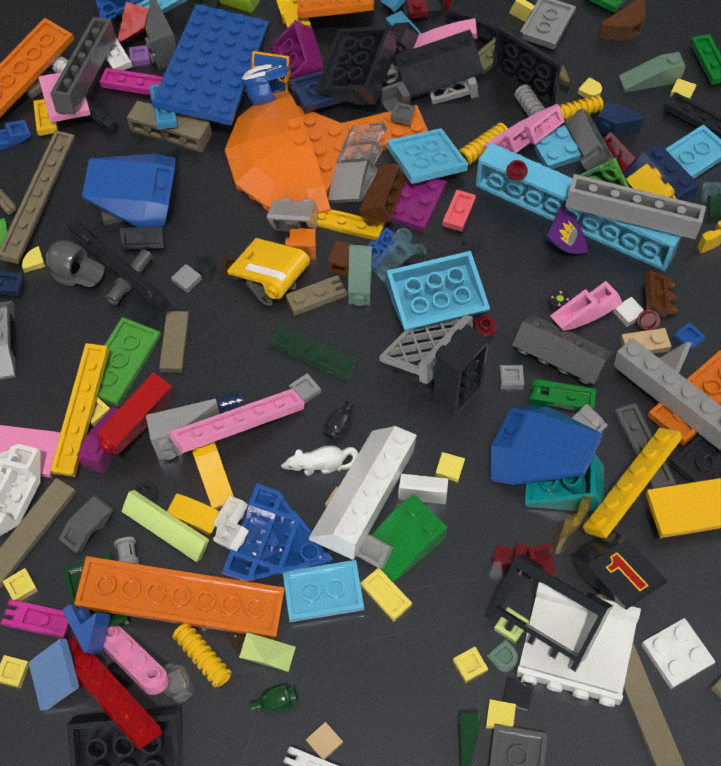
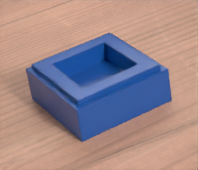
(689, 334)

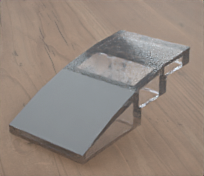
(356, 163)

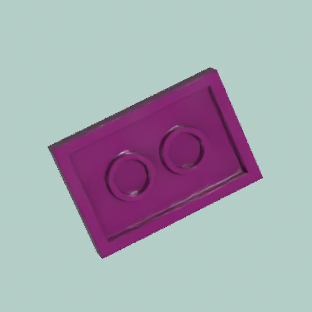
(418, 203)

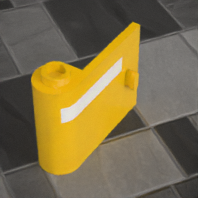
(271, 265)

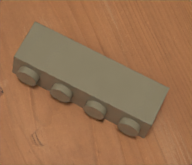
(190, 133)

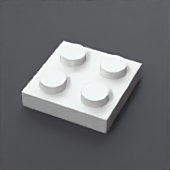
(677, 653)

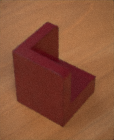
(542, 555)
(505, 556)

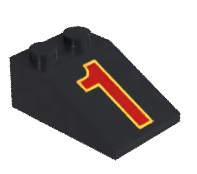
(618, 570)

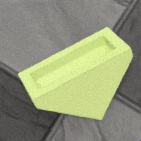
(267, 652)

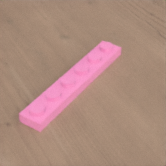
(236, 420)

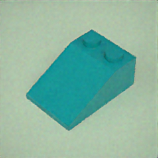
(568, 492)

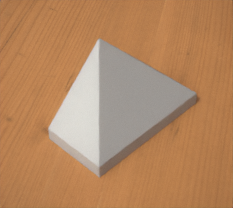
(677, 356)

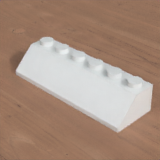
(364, 491)

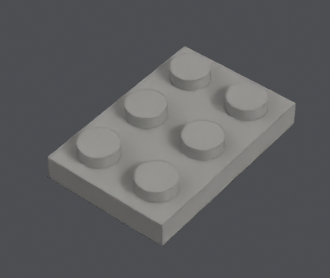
(547, 22)

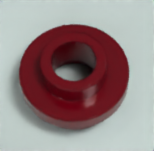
(486, 331)

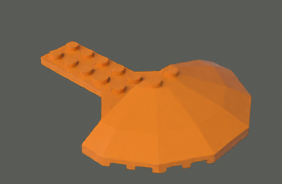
(292, 153)

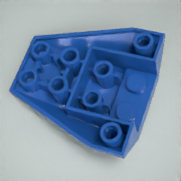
(131, 187)
(541, 446)

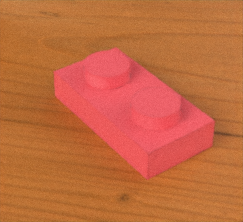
(459, 210)

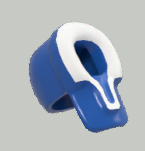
(263, 82)

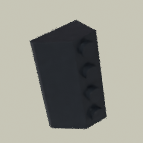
(439, 63)

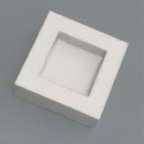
(628, 311)

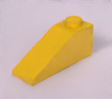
(212, 474)

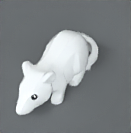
(324, 459)

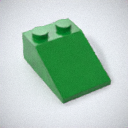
(412, 533)

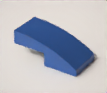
(13, 134)

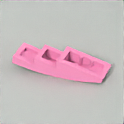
(446, 31)
(529, 130)

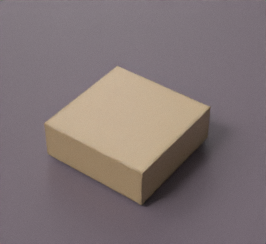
(324, 741)

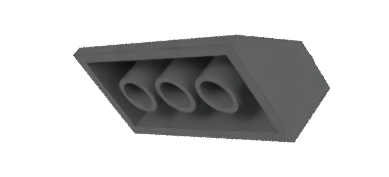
(562, 348)

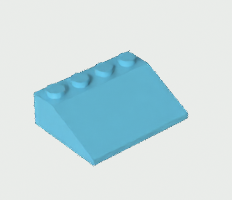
(436, 291)

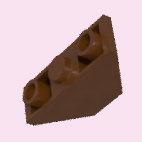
(624, 23)

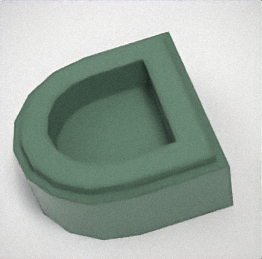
(504, 656)

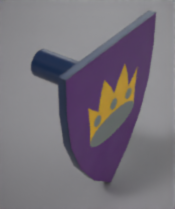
(567, 233)

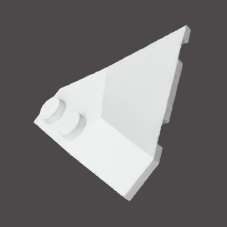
(17, 483)

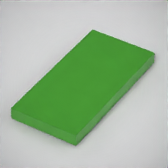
(128, 352)

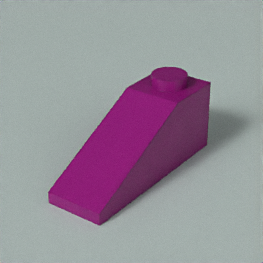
(90, 453)

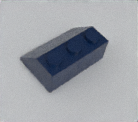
(671, 171)

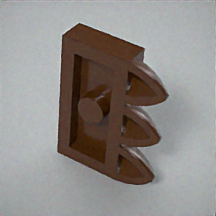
(658, 293)

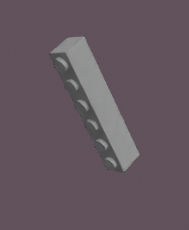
(635, 206)
(671, 390)

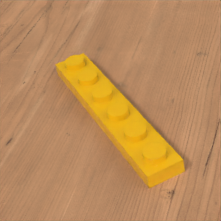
(80, 409)
(632, 483)

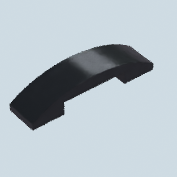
(472, 243)

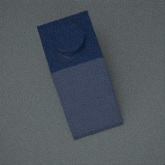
(619, 120)

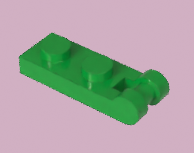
(561, 395)

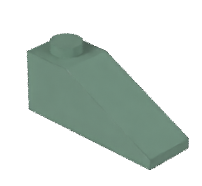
(654, 73)
(360, 275)

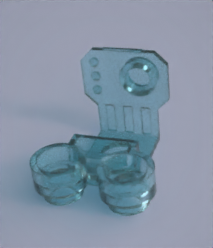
(390, 259)

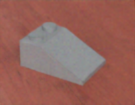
(165, 421)

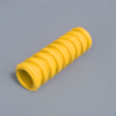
(591, 105)
(476, 148)
(202, 655)

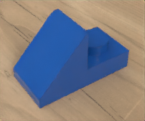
(87, 628)

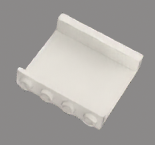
(569, 623)

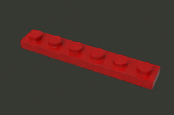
(113, 697)

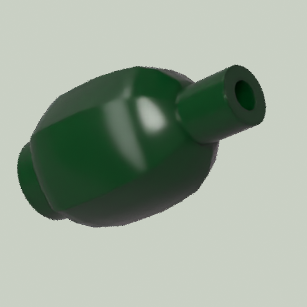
(275, 699)

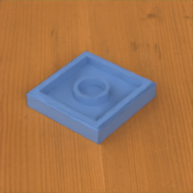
(53, 674)

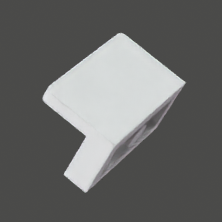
(424, 487)

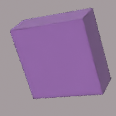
(139, 56)

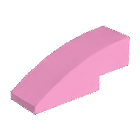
(587, 307)

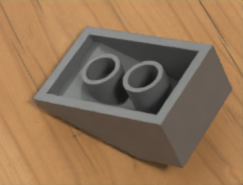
(159, 37)

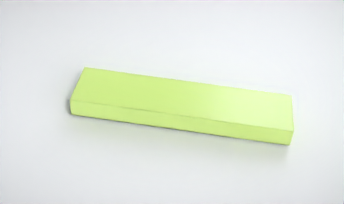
(165, 525)

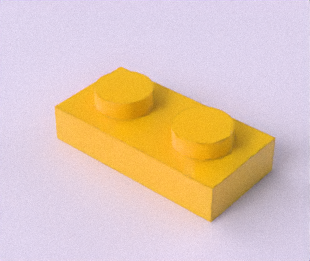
(42, 119)

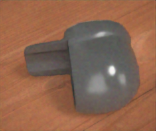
(60, 258)

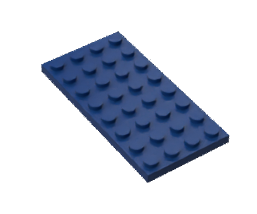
(210, 64)

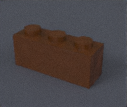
(383, 194)

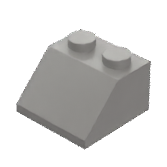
(292, 214)

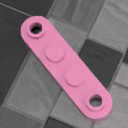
(135, 661)

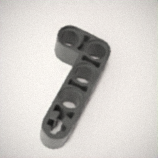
(588, 139)

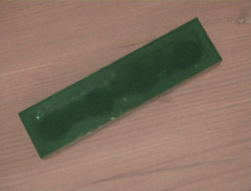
(313, 352)

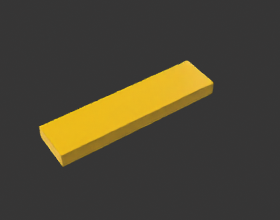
(349, 224)

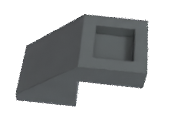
(84, 522)

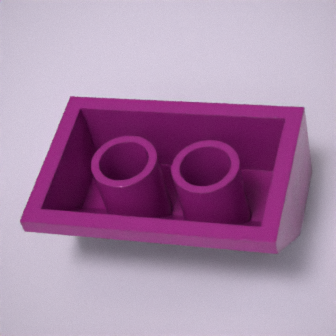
(300, 44)

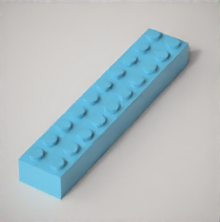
(547, 190)

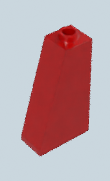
(131, 419)

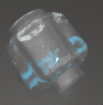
(179, 685)

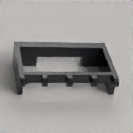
(536, 570)

